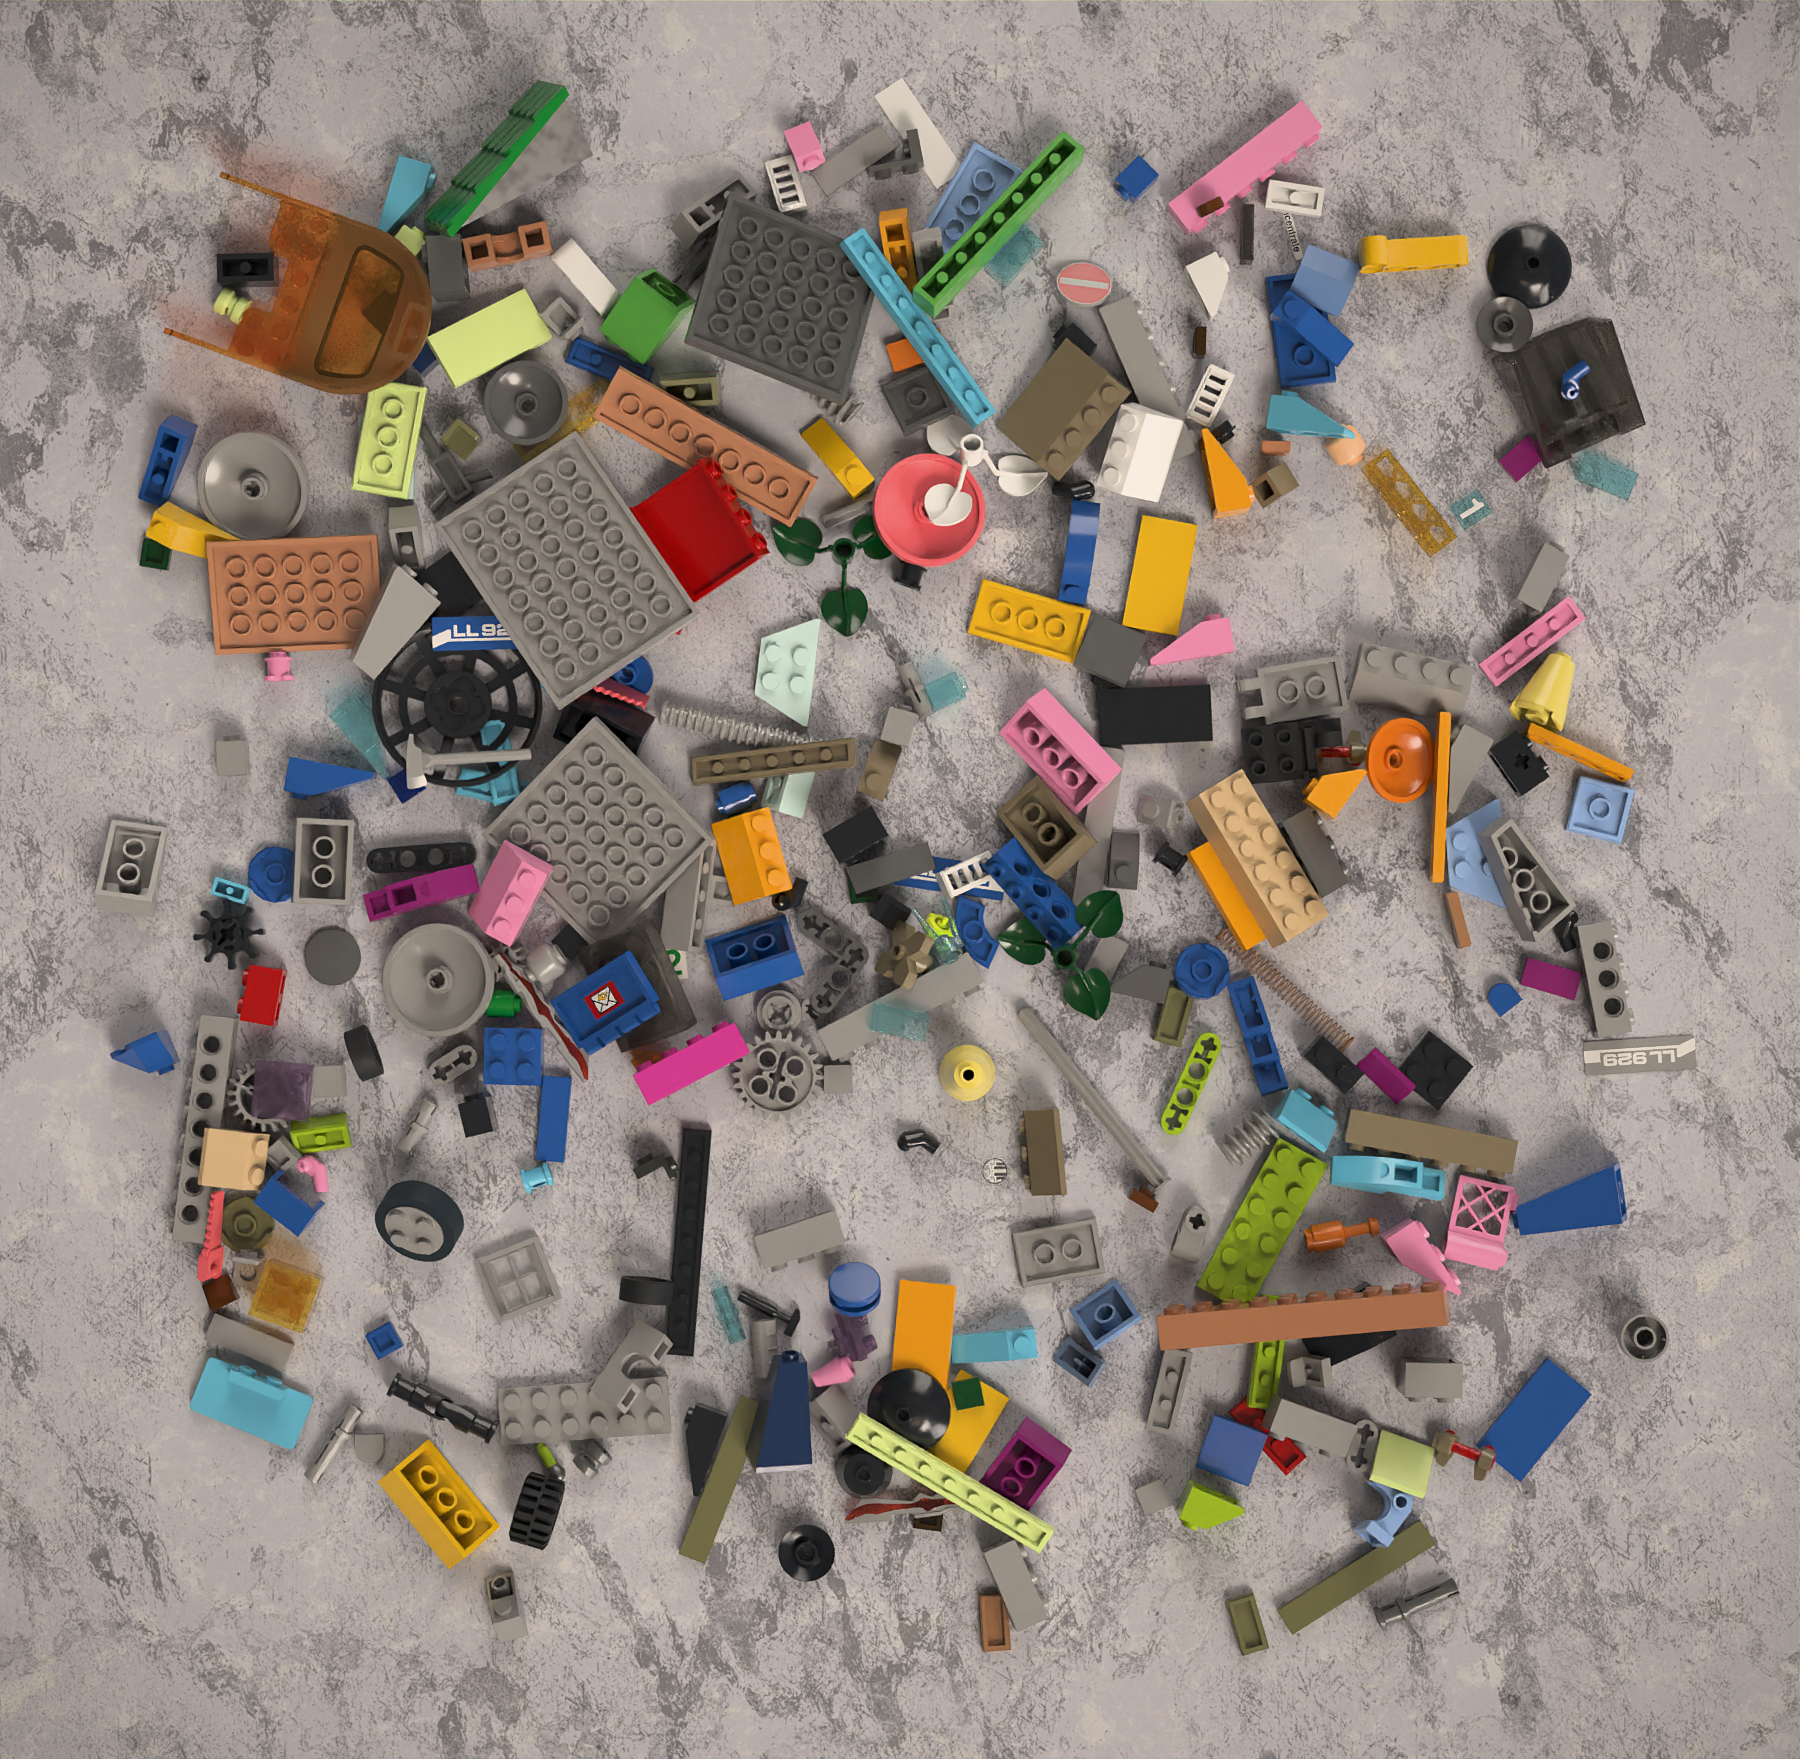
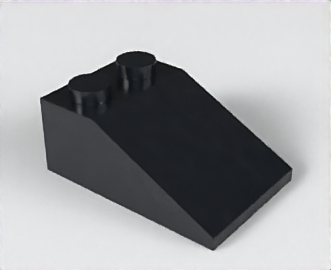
(1348, 1345)

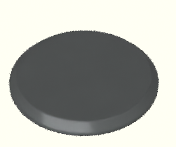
(332, 957)

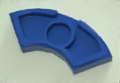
(973, 932)

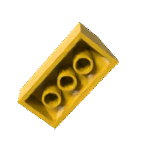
(438, 1504)

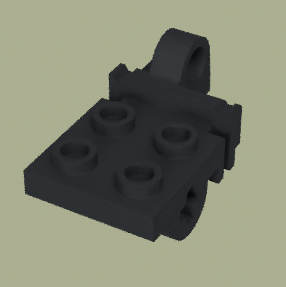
(1284, 751)

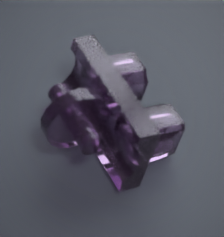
(848, 1337)

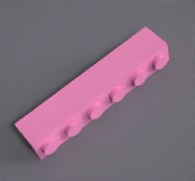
(1246, 166)

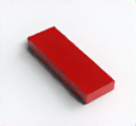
(1282, 1453)

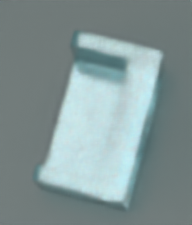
(1014, 257)

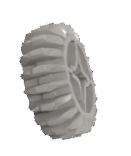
(243, 1086)

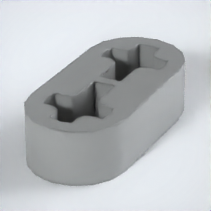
(449, 1059)
(1368, 1446)

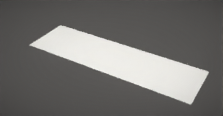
(908, 114)

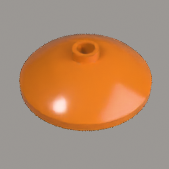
(1411, 761)

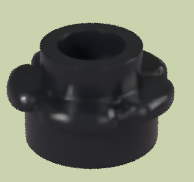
(1223, 432)

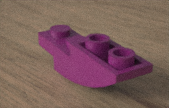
(421, 892)

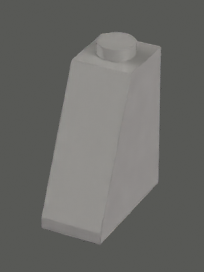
(1539, 579)

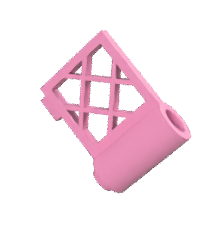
(1475, 1246)

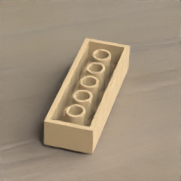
(1257, 858)

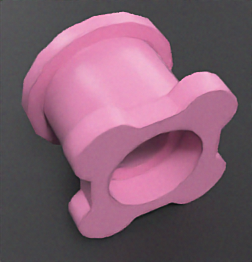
(278, 667)

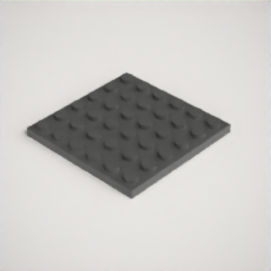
(781, 301)

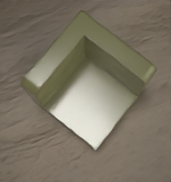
(461, 439)

